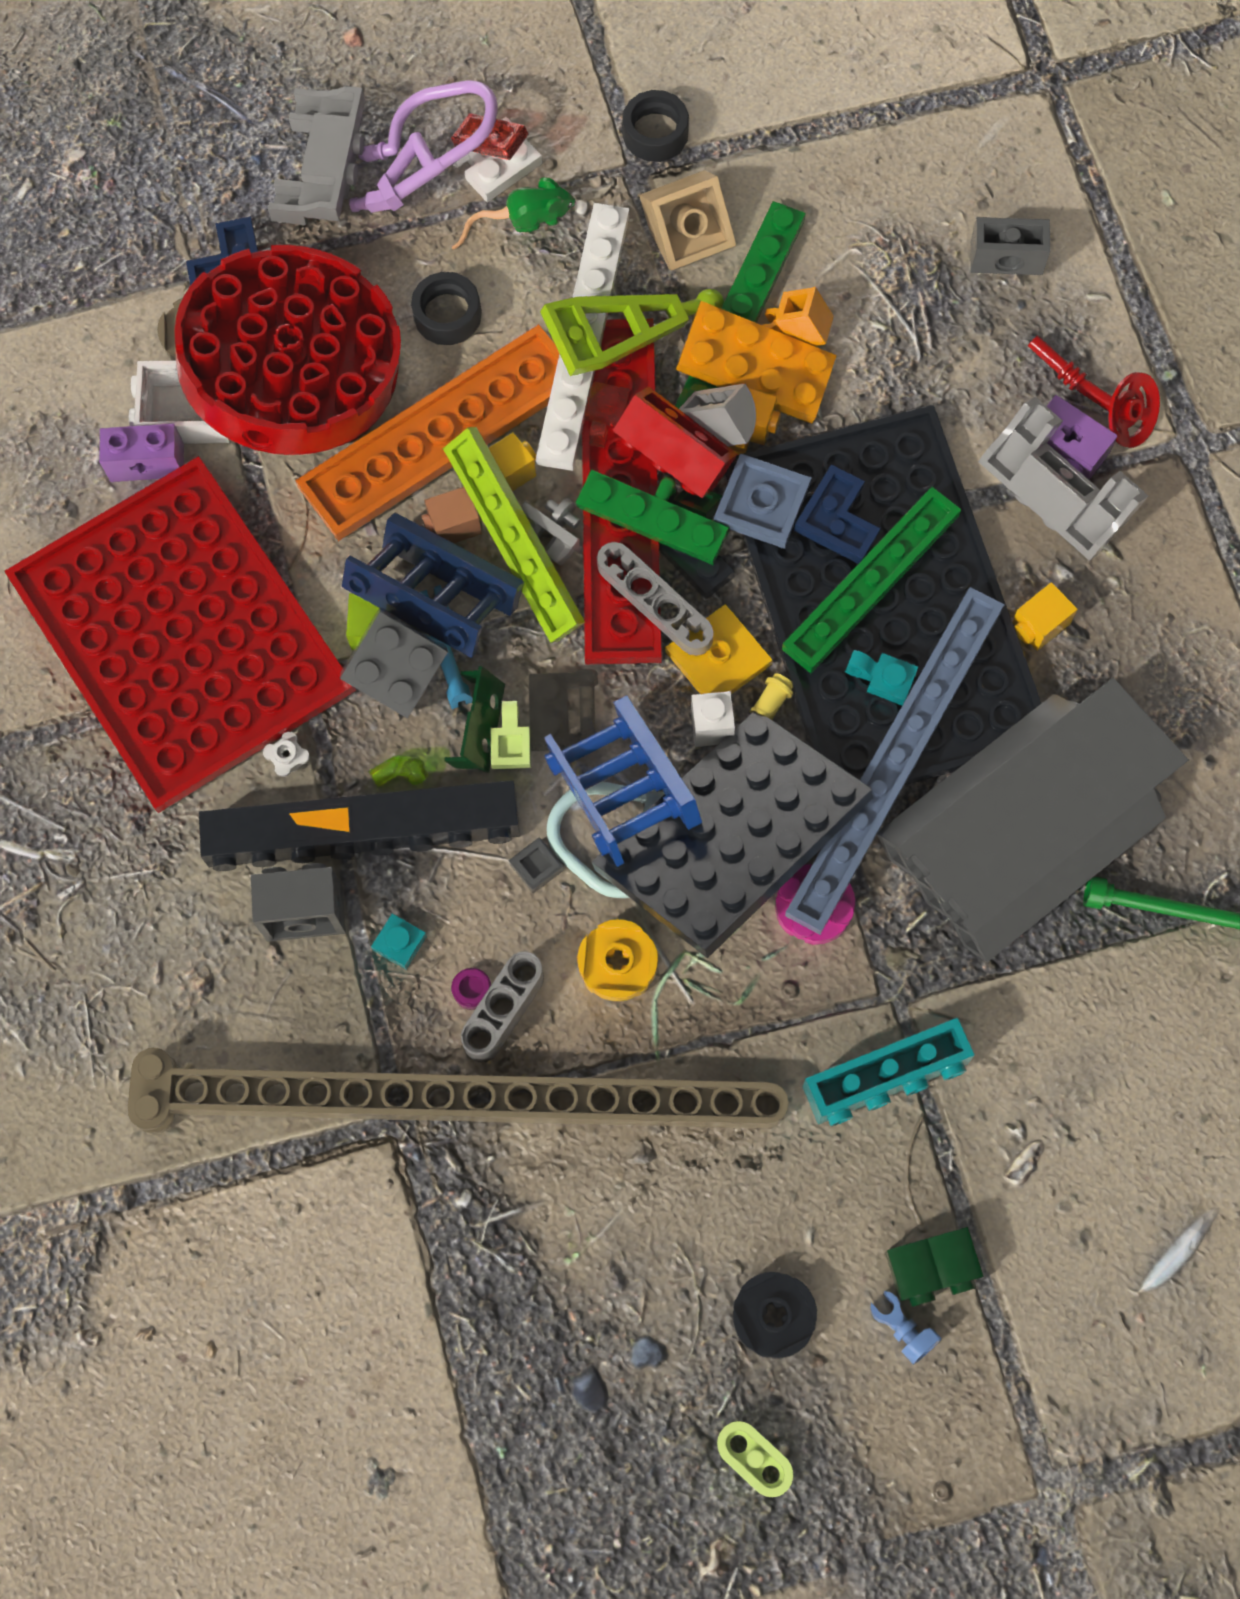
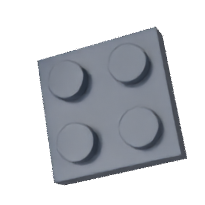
(762, 500)

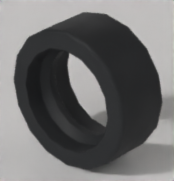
(655, 103)
(442, 284)

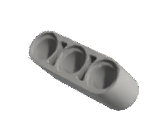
(503, 987)

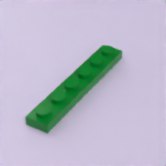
(871, 580)

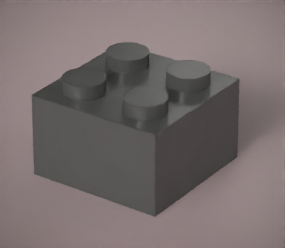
(393, 662)
(298, 902)

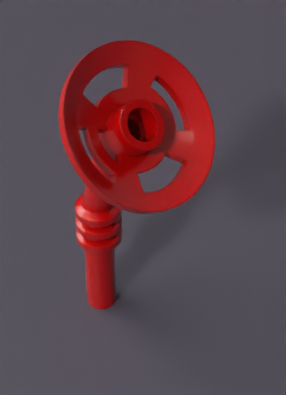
(1122, 407)

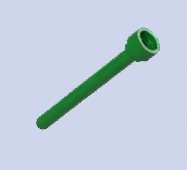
(1101, 893)

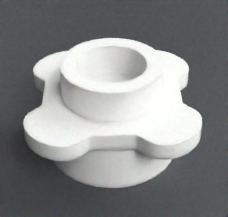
(289, 764)

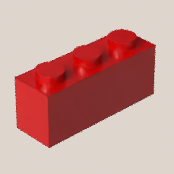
(674, 442)

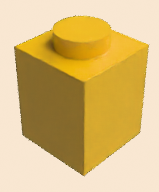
(514, 460)
(1043, 617)

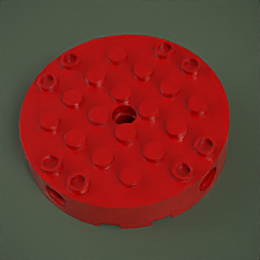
(287, 350)

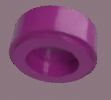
(470, 987)

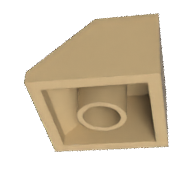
(688, 219)

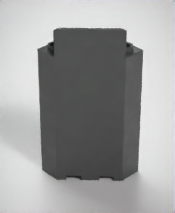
(1035, 815)

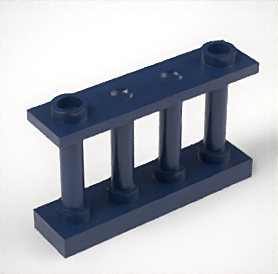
(447, 562)

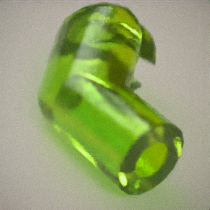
(399, 766)

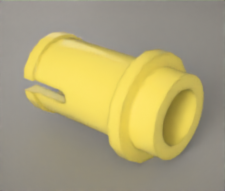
(773, 696)

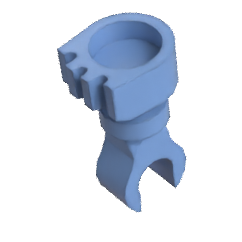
(917, 1343)

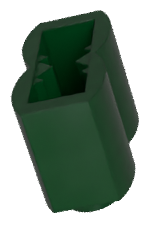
(934, 1265)

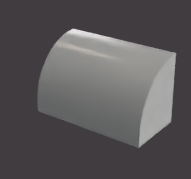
(724, 412)

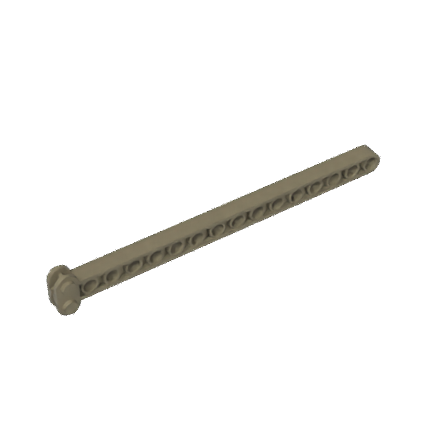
(160, 1089)

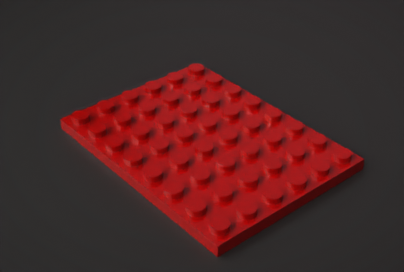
(179, 633)

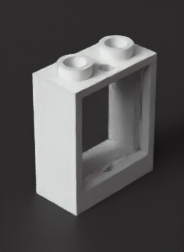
(162, 401)

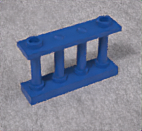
(643, 751)

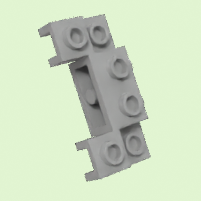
(329, 157)
(1055, 487)

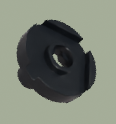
(783, 1292)

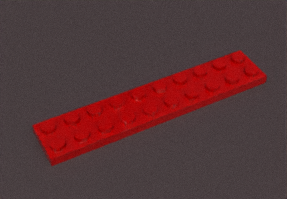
(613, 626)

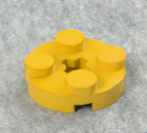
(635, 946)

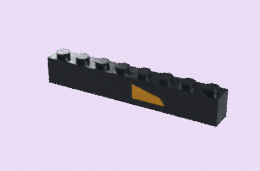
(359, 825)

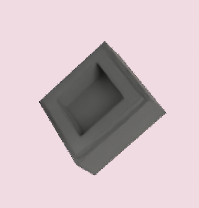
(536, 865)

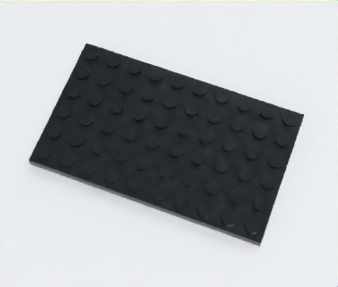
(843, 722)

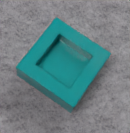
(399, 941)

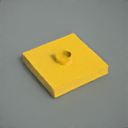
(729, 662)

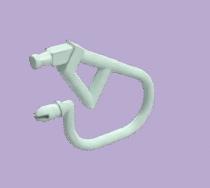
(571, 861)

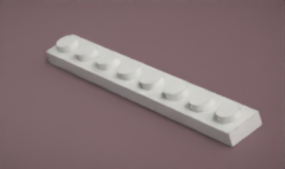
(571, 394)

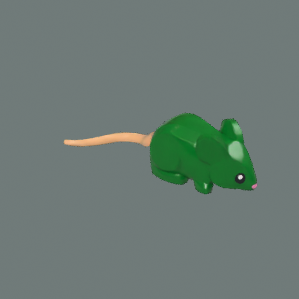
(528, 208)

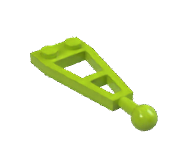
(576, 338)

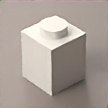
(712, 718)

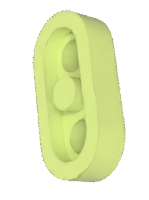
(753, 1460)

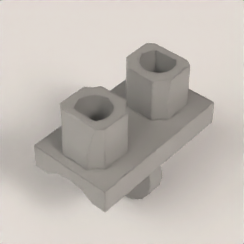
(563, 542)

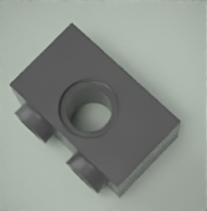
(1010, 246)

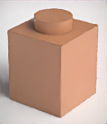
(452, 516)

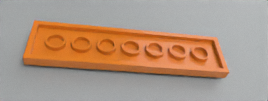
(409, 447)

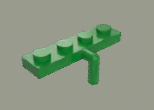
(653, 515)

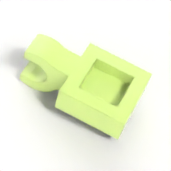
(510, 743)

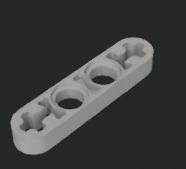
(651, 601)

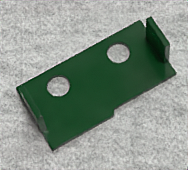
(479, 721)

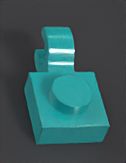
(887, 678)

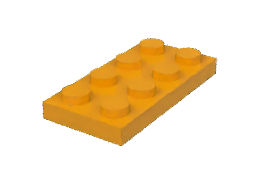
(738, 351)

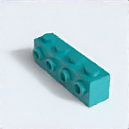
(888, 1071)

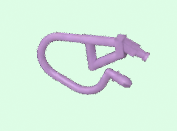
(391, 196)

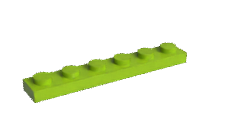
(513, 534)

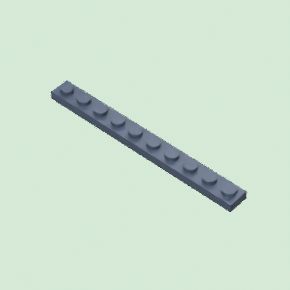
(896, 759)

